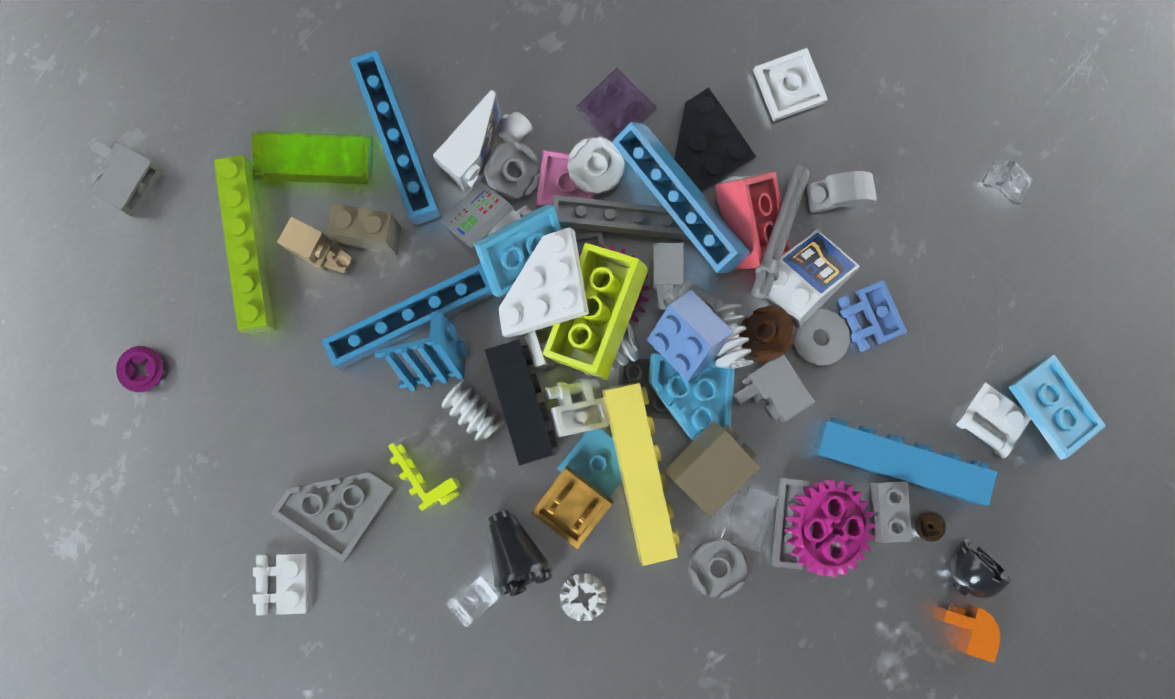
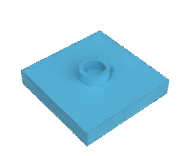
(595, 461)

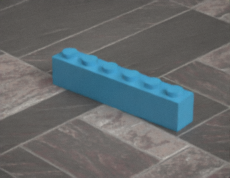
(395, 138)
(681, 198)
(407, 317)
(903, 462)

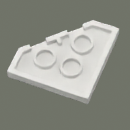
(547, 288)

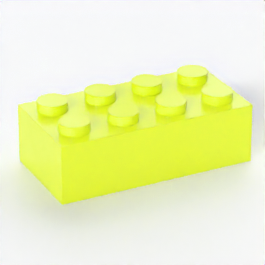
(611, 292)

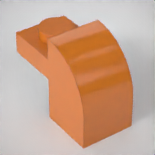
(979, 630)

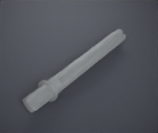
(767, 271)

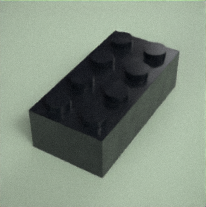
(519, 402)

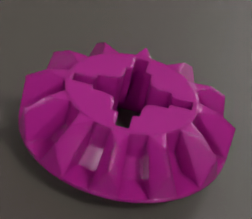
(127, 372)

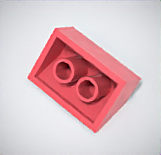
(751, 211)

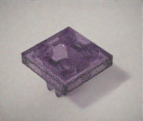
(615, 105)

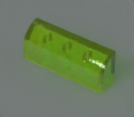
(312, 157)

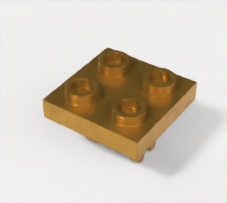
(572, 507)

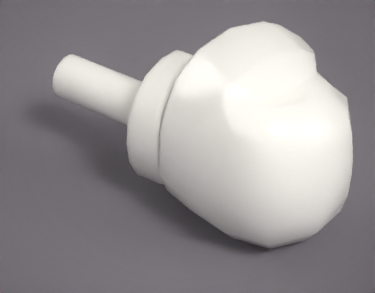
(514, 127)

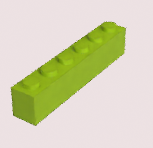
(244, 245)

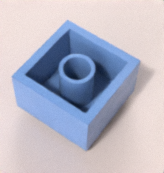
(689, 335)

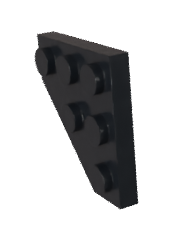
(709, 142)

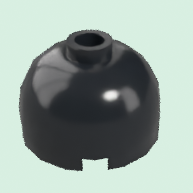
(976, 572)

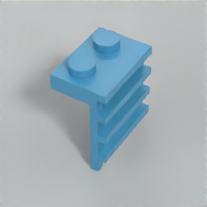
(442, 352)

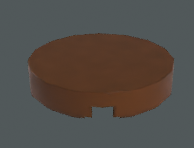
(769, 333)

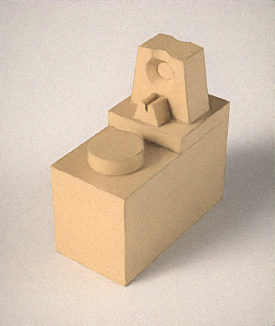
(314, 247)

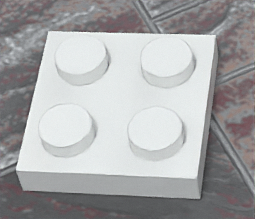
(790, 84)

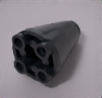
(514, 556)

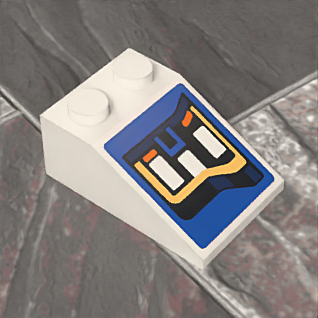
(468, 146)
(810, 276)

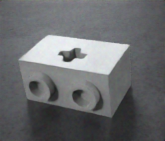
(890, 511)

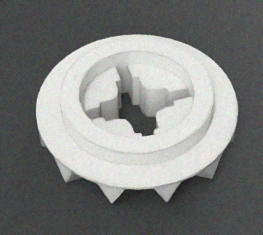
(570, 590)

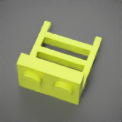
(443, 493)

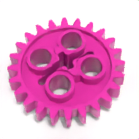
(829, 528)

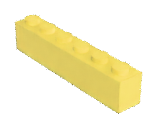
(640, 473)

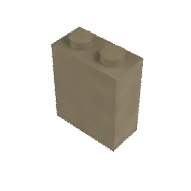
(364, 229)
(713, 467)

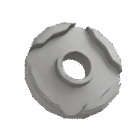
(496, 170)
(837, 343)
(735, 572)

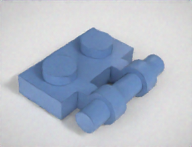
(880, 314)

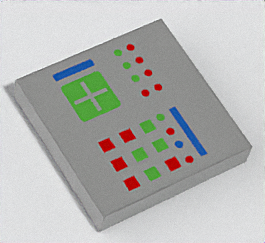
(476, 214)

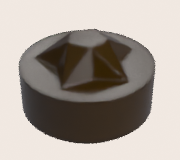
(930, 526)

